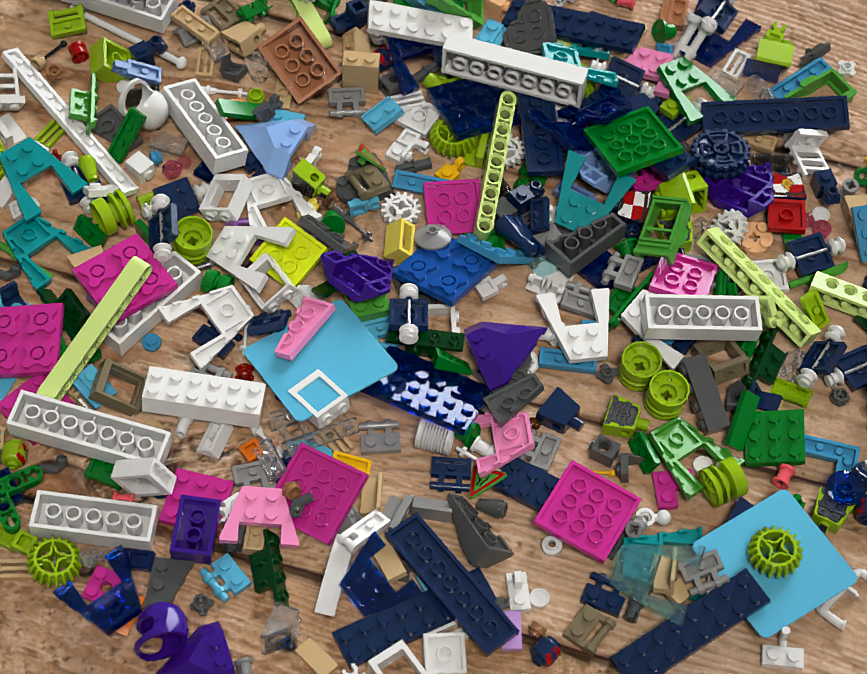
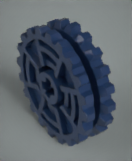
(720, 154)

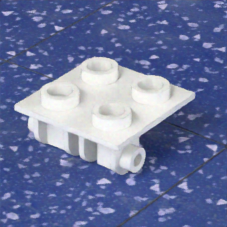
(552, 283)

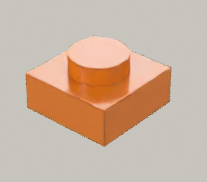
(247, 452)

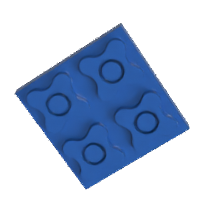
(445, 272)

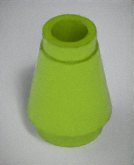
(88, 167)

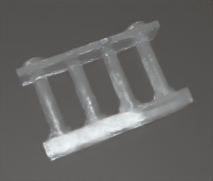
(282, 419)

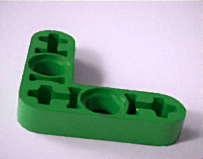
(7, 490)

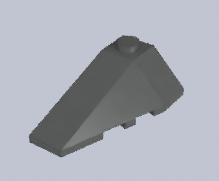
(475, 535)

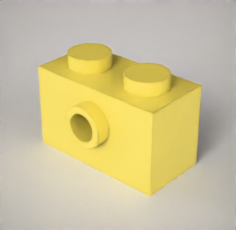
(399, 240)

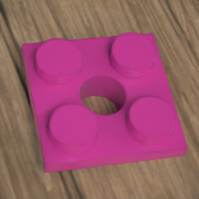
(99, 579)

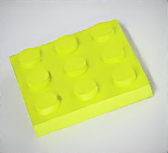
(296, 259)

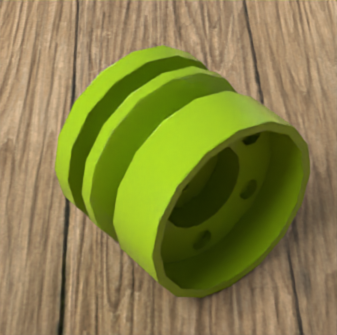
(115, 211)
(193, 239)
(641, 357)
(668, 386)
(723, 482)

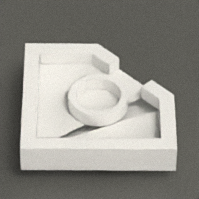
(419, 118)

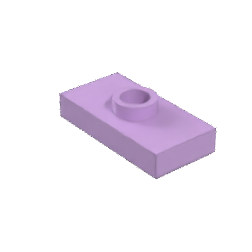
(514, 644)

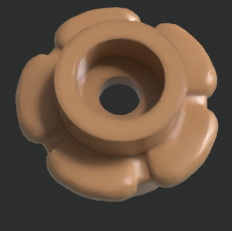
(54, 68)
(291, 490)
(537, 630)

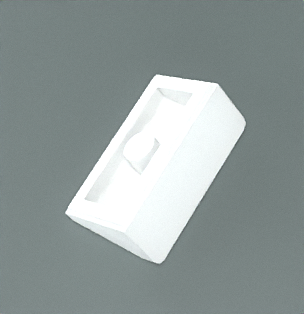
(215, 439)

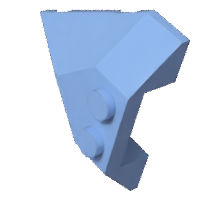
(276, 142)
(597, 172)

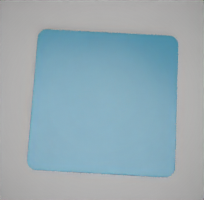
(338, 349)
(817, 580)

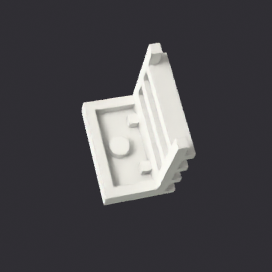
(11, 101)
(806, 144)

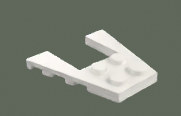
(273, 191)
(236, 242)
(225, 311)
(633, 320)
(580, 341)

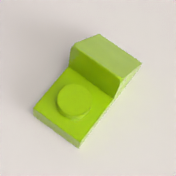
(814, 308)

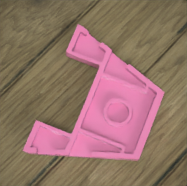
(649, 61)
(510, 441)
(260, 508)

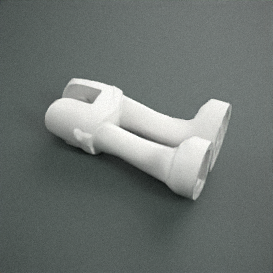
(693, 23)

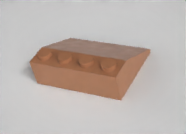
(300, 61)

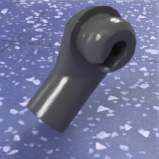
(10, 274)
(60, 464)
(299, 503)

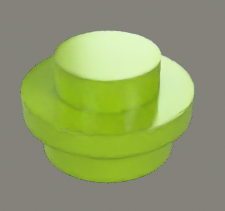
(255, 96)

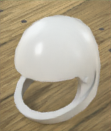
(152, 105)

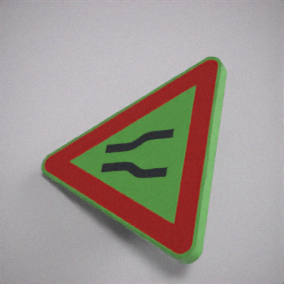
(366, 155)
(479, 485)

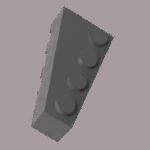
(578, 249)
(704, 395)

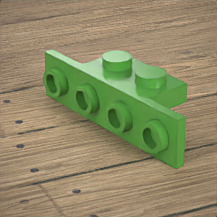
(83, 106)

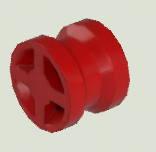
(78, 52)

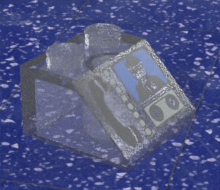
(280, 628)

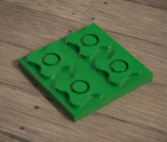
(633, 141)

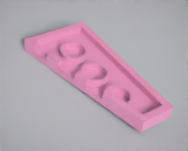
(306, 323)

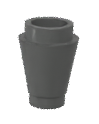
(493, 507)

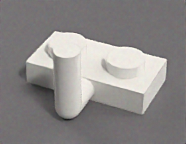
(782, 656)

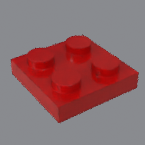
(787, 216)

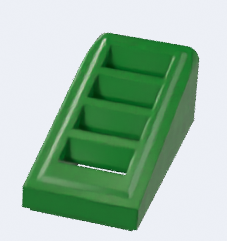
(447, 362)

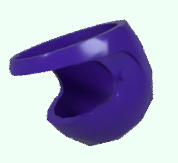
(165, 622)

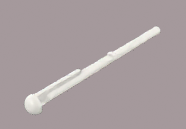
(180, 62)

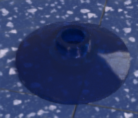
(845, 481)

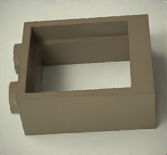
(738, 366)
(124, 373)

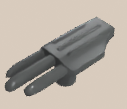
(814, 53)

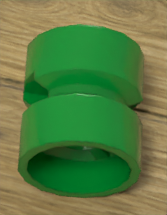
(213, 280)

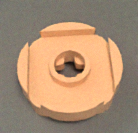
(763, 242)

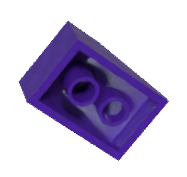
(195, 529)

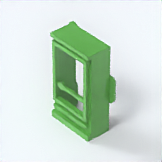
(473, 10)
(830, 78)
(679, 233)

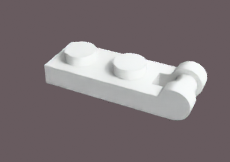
(362, 529)

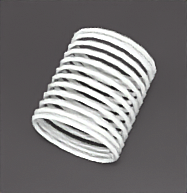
(428, 440)

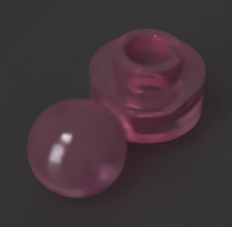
(176, 167)
(816, 225)

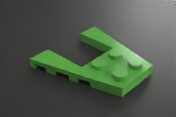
(677, 441)

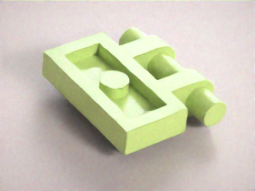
(767, 311)

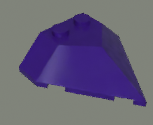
(746, 193)
(358, 275)
(501, 349)
(203, 654)

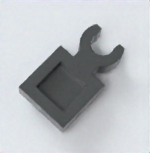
(265, 110)

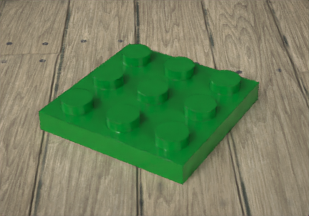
(776, 438)

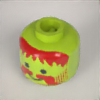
(14, 454)

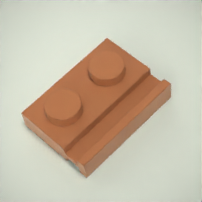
(674, 12)

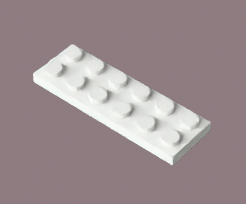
(415, 23)

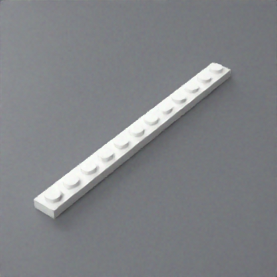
(74, 128)

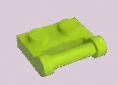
(68, 25)

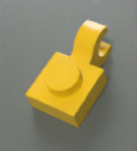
(451, 172)

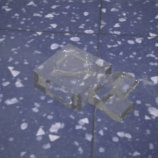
(791, 362)

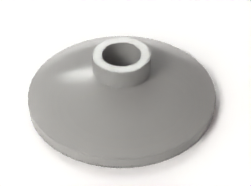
(432, 236)

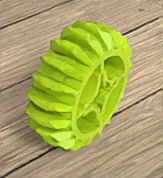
(445, 143)
(781, 562)
(38, 565)

